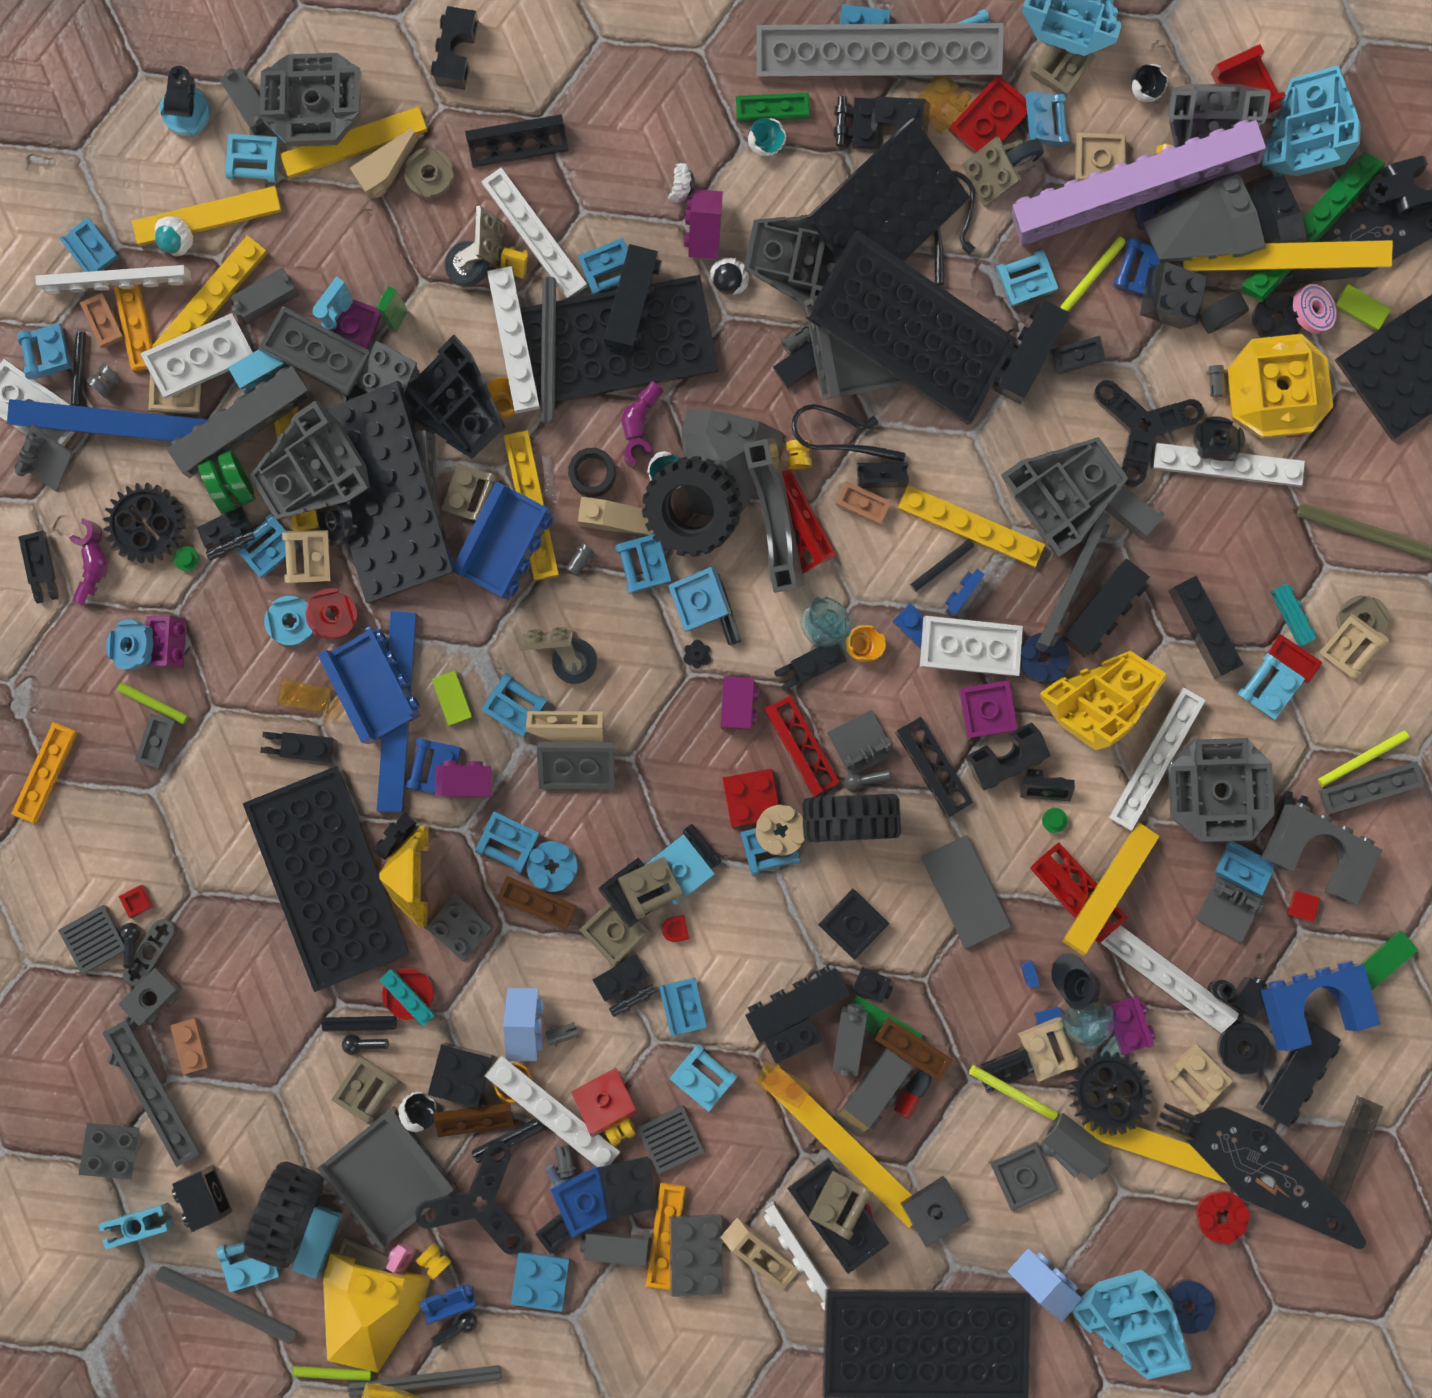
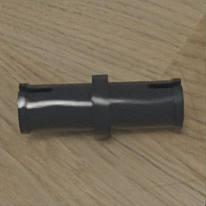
(1222, 989)

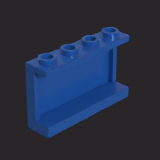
(503, 541)
(370, 685)

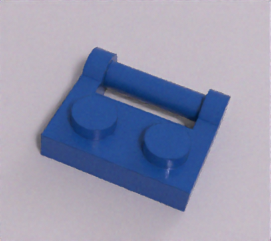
(1147, 260)
(442, 753)

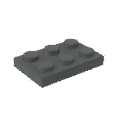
(576, 765)
(696, 1255)

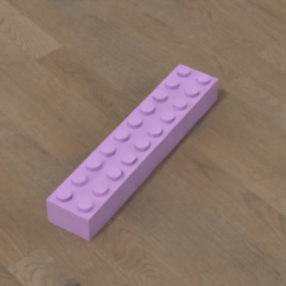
(1138, 182)

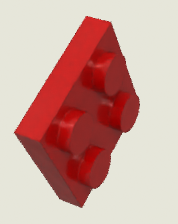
(749, 796)

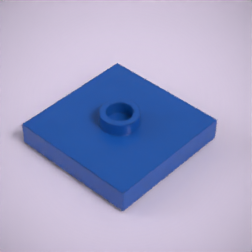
(580, 1201)

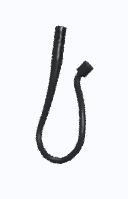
(967, 246)
(868, 424)

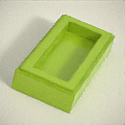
(1362, 308)
(452, 698)

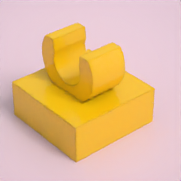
(516, 260)

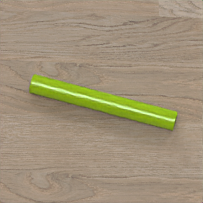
(152, 703)
(332, 1373)

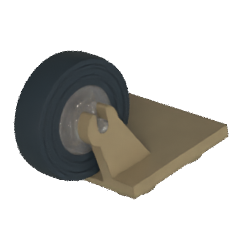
(998, 166)
(469, 261)
(572, 659)

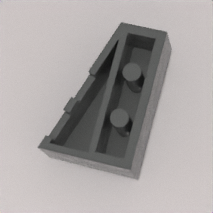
(874, 1093)

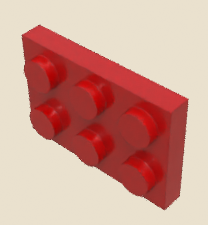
(991, 115)

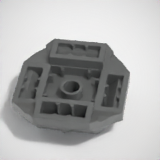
(304, 78)
(1247, 786)

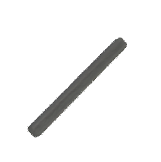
(548, 350)
(226, 1304)
(432, 1380)

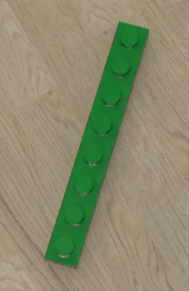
(1321, 218)

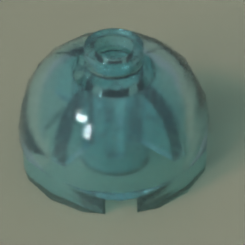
(825, 622)
(1089, 1025)

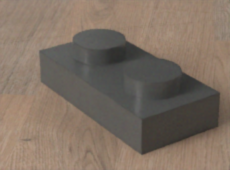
(155, 741)

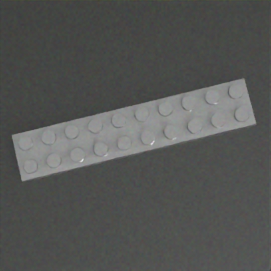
(880, 49)

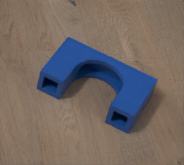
(1287, 1001)

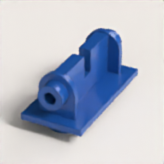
(449, 1304)

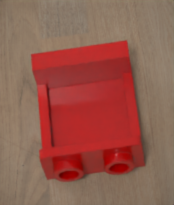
(1249, 71)

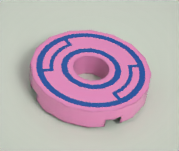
(1324, 304)

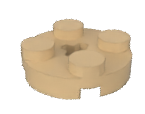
(767, 825)

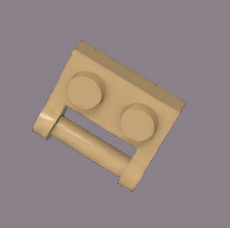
(315, 556)
(1346, 641)
(1041, 1052)
(1204, 1072)

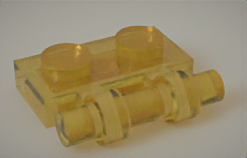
(940, 92)

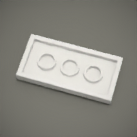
(196, 356)
(17, 387)
(971, 646)

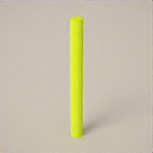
(1093, 274)
(1363, 758)
(1013, 1092)

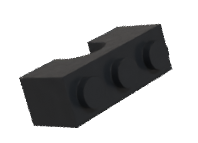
(457, 27)
(1027, 751)
(1250, 999)

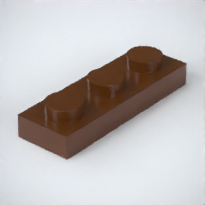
(536, 902)
(913, 1049)
(474, 1119)

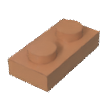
(102, 320)
(863, 503)
(189, 1046)

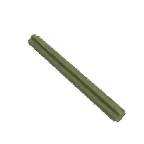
(1365, 531)

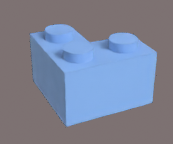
(522, 1024)
(1048, 1287)

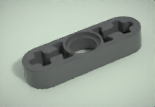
(139, 954)

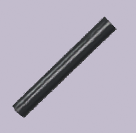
(78, 367)
(942, 565)

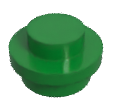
(186, 559)
(1054, 820)

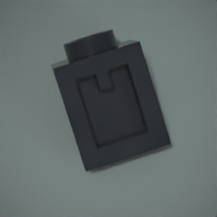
(873, 985)

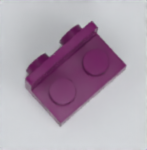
(168, 641)
(1131, 1026)

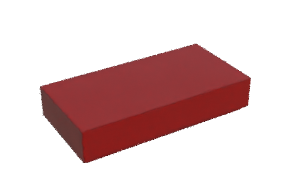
(1295, 657)

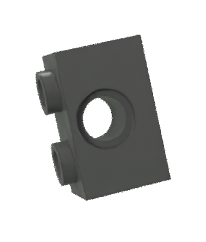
(137, 1004)

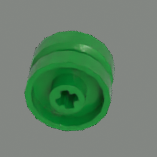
(227, 482)

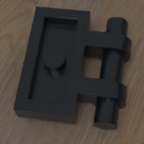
(864, 130)
(230, 526)
(620, 978)

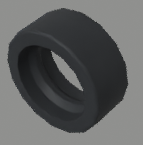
(1223, 312)
(585, 454)

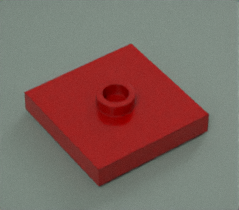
(604, 1102)

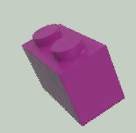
(737, 703)
(463, 781)

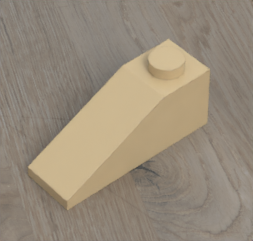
(381, 167)
(612, 516)
(567, 725)
(759, 1253)

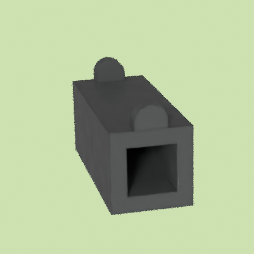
(244, 98)
(264, 296)
(1133, 513)
(850, 1040)
(1078, 1146)
(615, 1247)

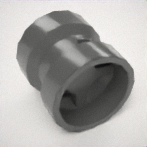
(100, 384)

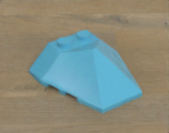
(1073, 24)
(1315, 125)
(1137, 1321)

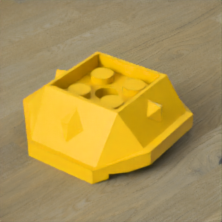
(1259, 402)

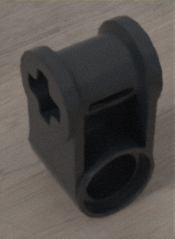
(179, 97)

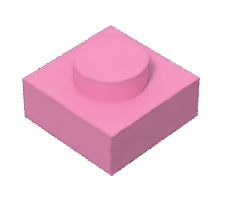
(400, 1258)

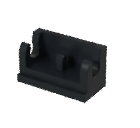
(882, 475)
(1008, 1067)

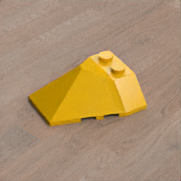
(1105, 701)
(403, 876)
(367, 1311)

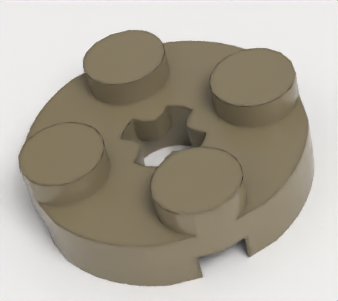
(429, 160)
(1369, 607)

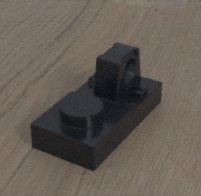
(1078, 355)
(1037, 787)

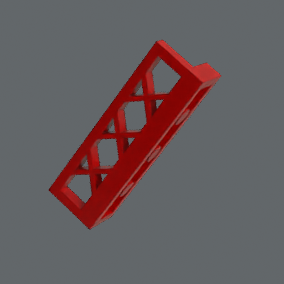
(803, 518)
(793, 750)
(1071, 894)

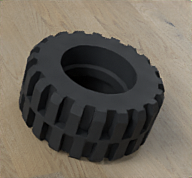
(666, 524)
(851, 817)
(283, 1214)

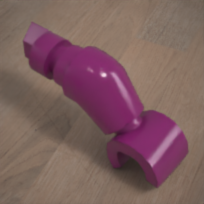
(634, 419)
(94, 561)

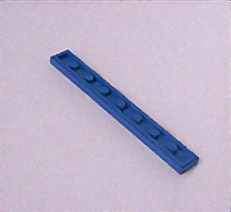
(99, 420)
(395, 745)

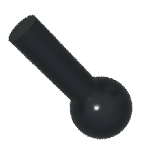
(129, 933)
(353, 1044)
(465, 1323)

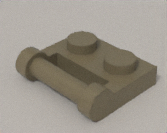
(1067, 72)
(463, 490)
(647, 880)
(357, 1086)
(832, 1201)

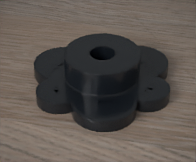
(704, 657)

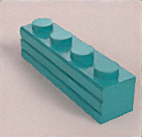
(1293, 615)
(407, 997)

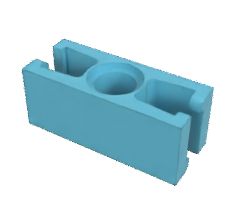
(255, 369)
(126, 1225)
(317, 1241)

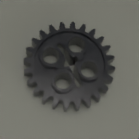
(127, 537)
(1100, 1114)

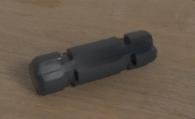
(701, 846)

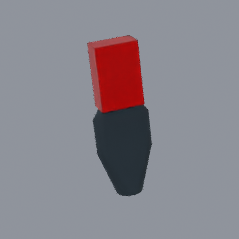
(915, 1091)

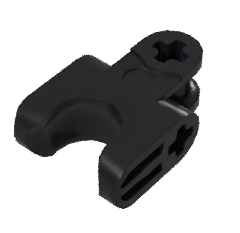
(1398, 189)

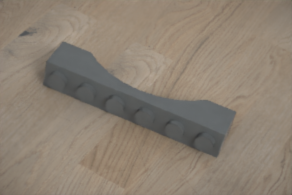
(782, 547)

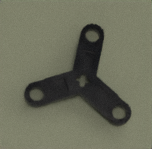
(1130, 413)
(491, 1216)

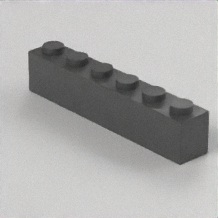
(240, 421)

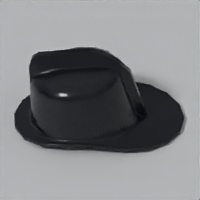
(1075, 981)

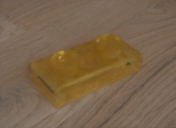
(304, 696)
(782, 1084)

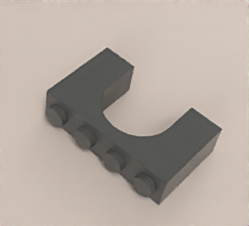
(1354, 855)

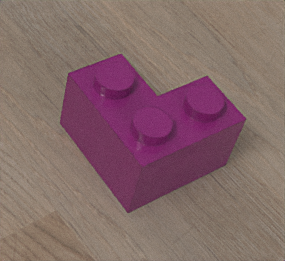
(704, 218)

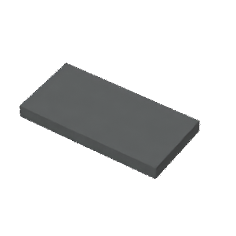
(315, 350)
(965, 891)

